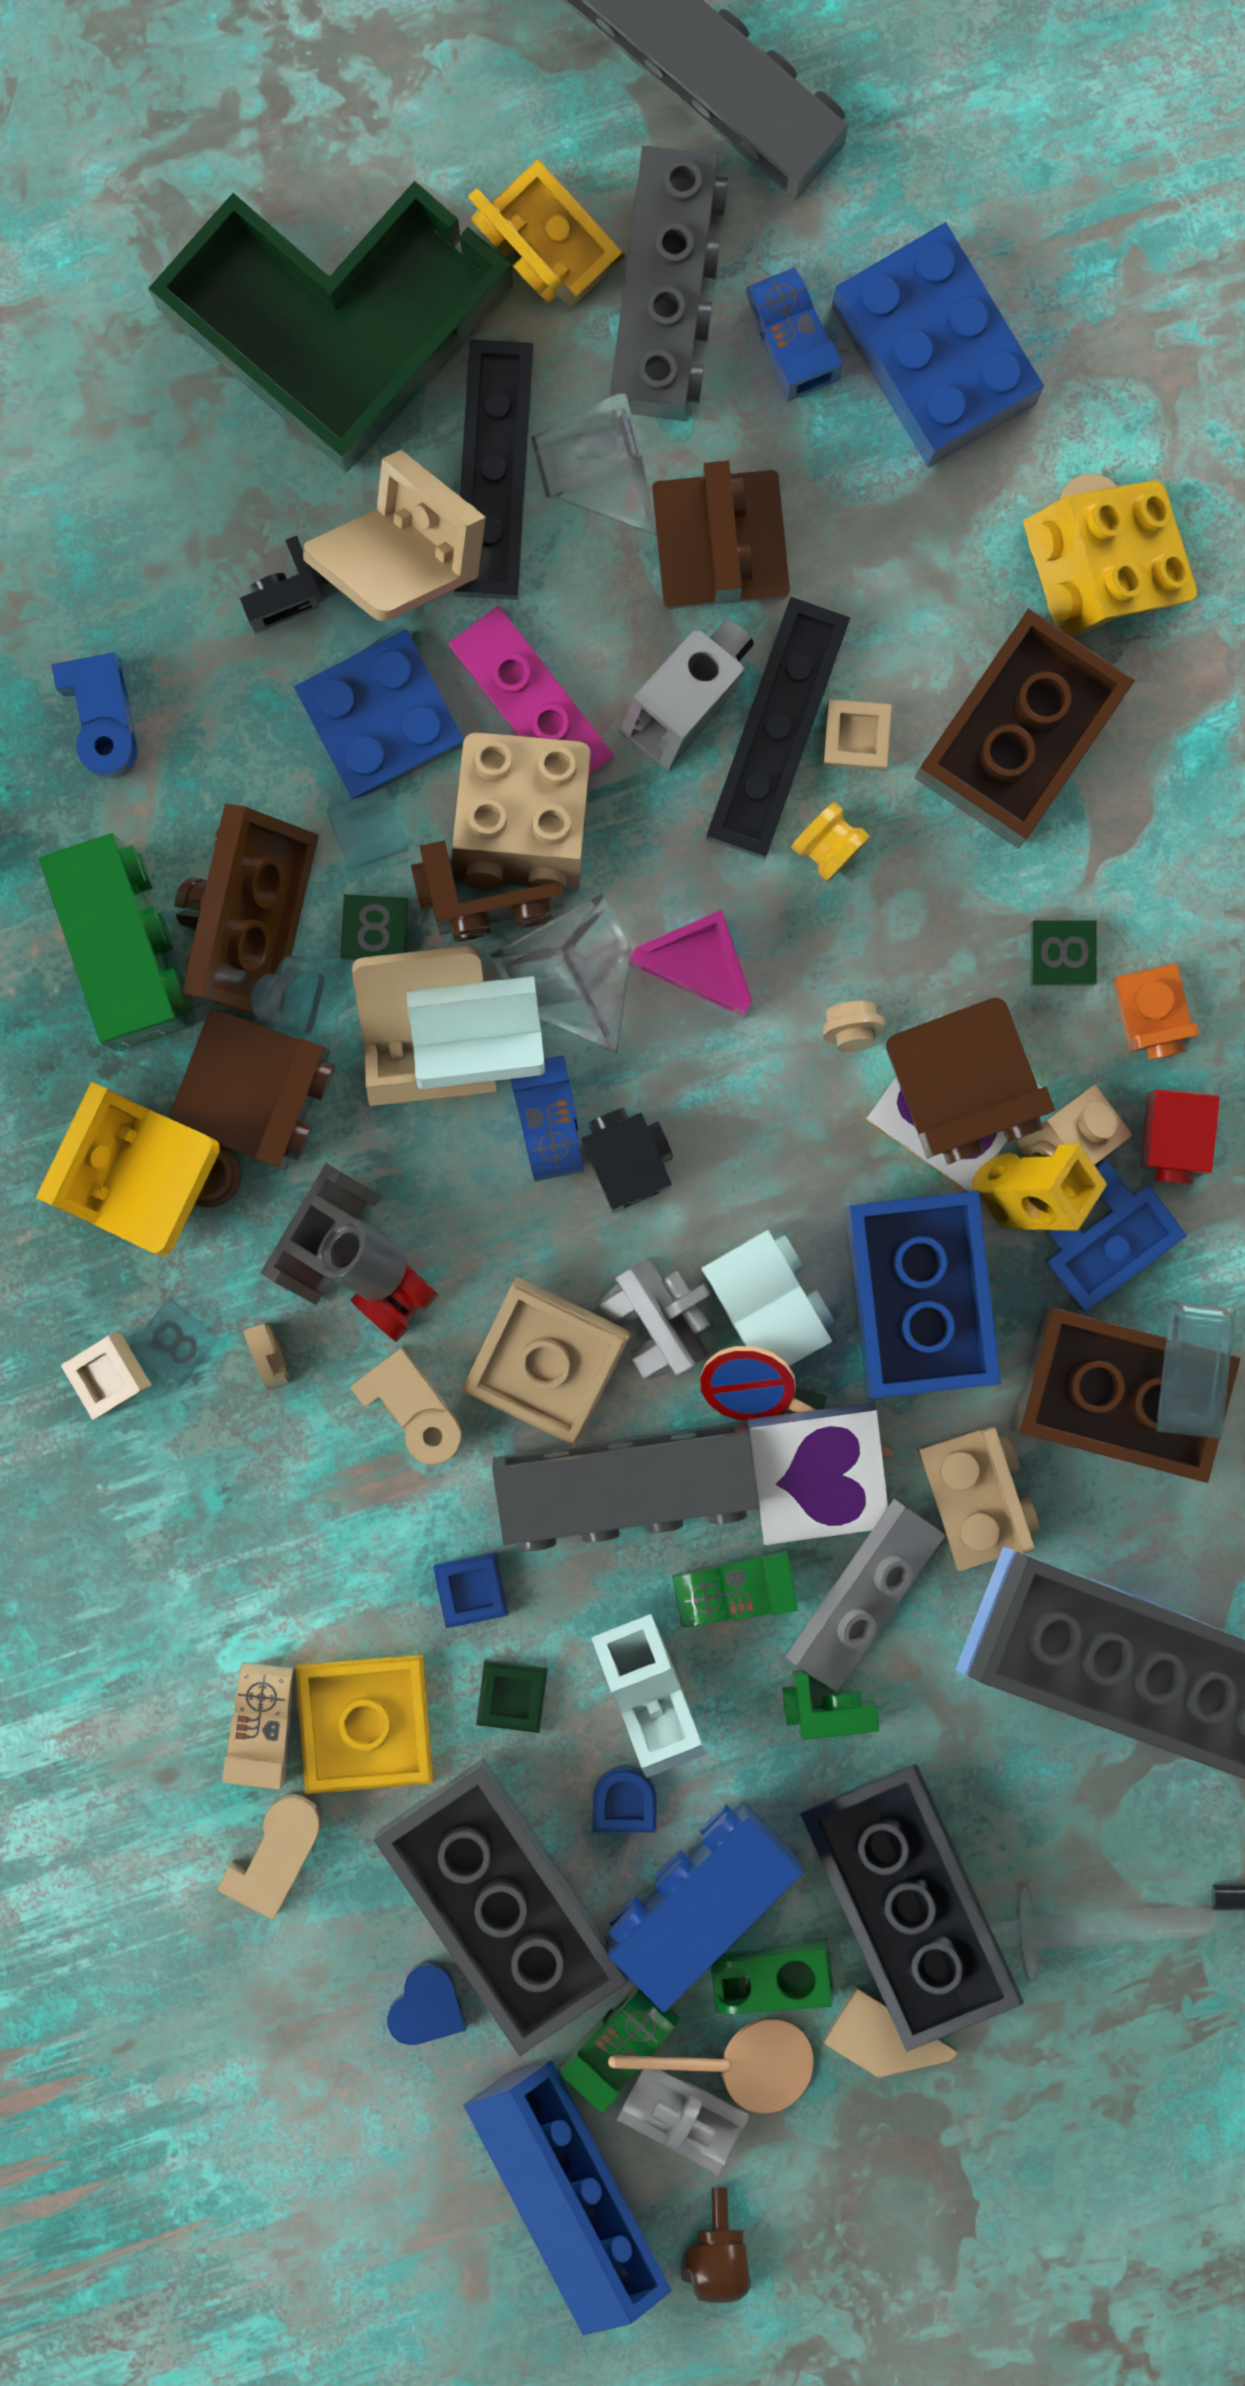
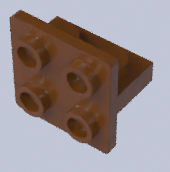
(720, 537)

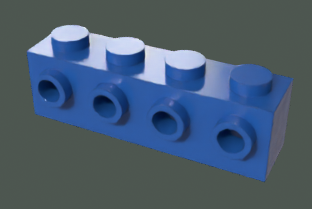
(567, 2198)

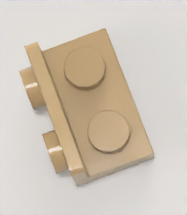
(978, 1496)

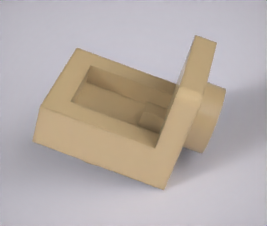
(1084, 1120)

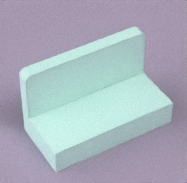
(476, 1032)

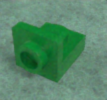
(839, 1716)

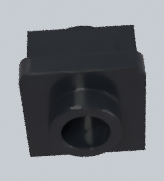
(281, 599)

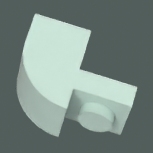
(649, 1695)

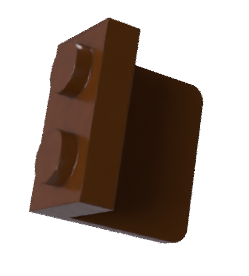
(473, 918)
(967, 1080)
(252, 1088)

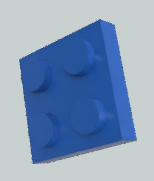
(379, 715)

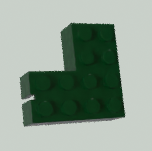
(341, 347)

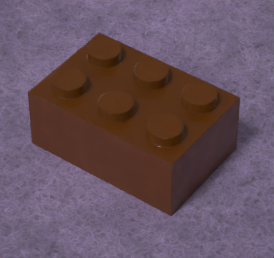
(1024, 728)
(1101, 1393)

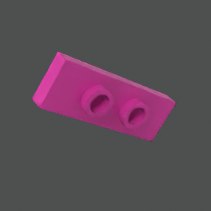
(523, 685)

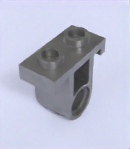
(334, 1243)

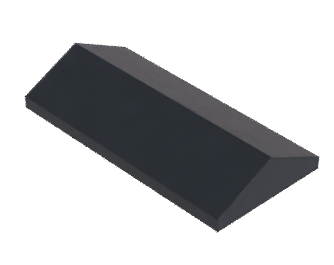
(911, 1907)

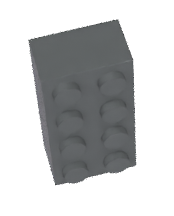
(501, 1907)

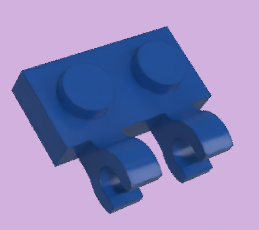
(1116, 1245)

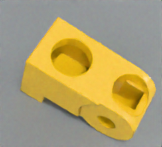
(1040, 1190)

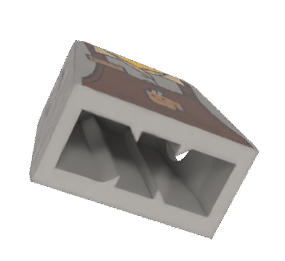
(686, 692)

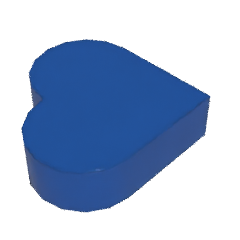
(427, 2007)

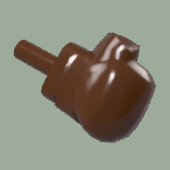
(719, 2261)

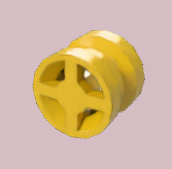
(830, 841)

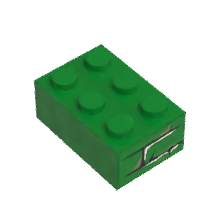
(116, 941)

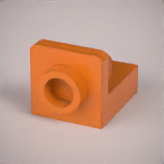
(1154, 1011)

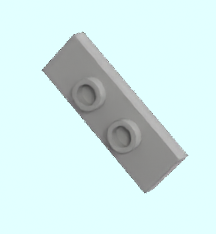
(865, 1596)

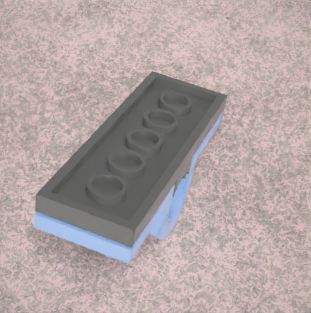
(1110, 1660)

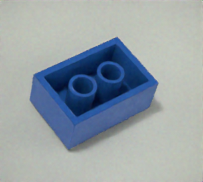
(937, 344)
(922, 1294)
(701, 1904)

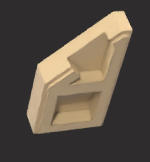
(870, 2039)

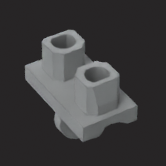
(667, 1312)
(683, 2118)

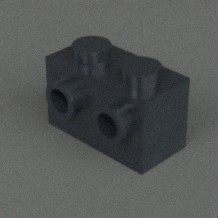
(628, 1158)

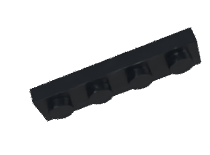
(497, 459)
(777, 728)

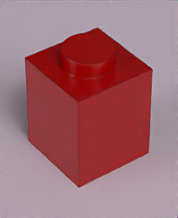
(1179, 1135)

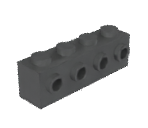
(665, 279)
(625, 1485)

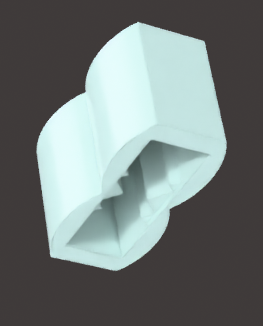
(766, 1300)

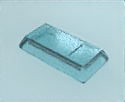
(1195, 1370)

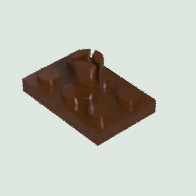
(245, 905)

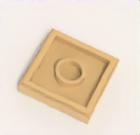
(546, 1361)

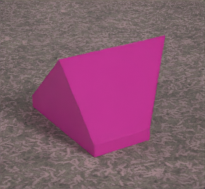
(698, 961)

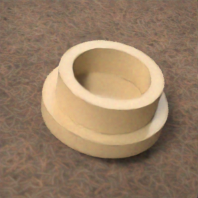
(853, 1025)

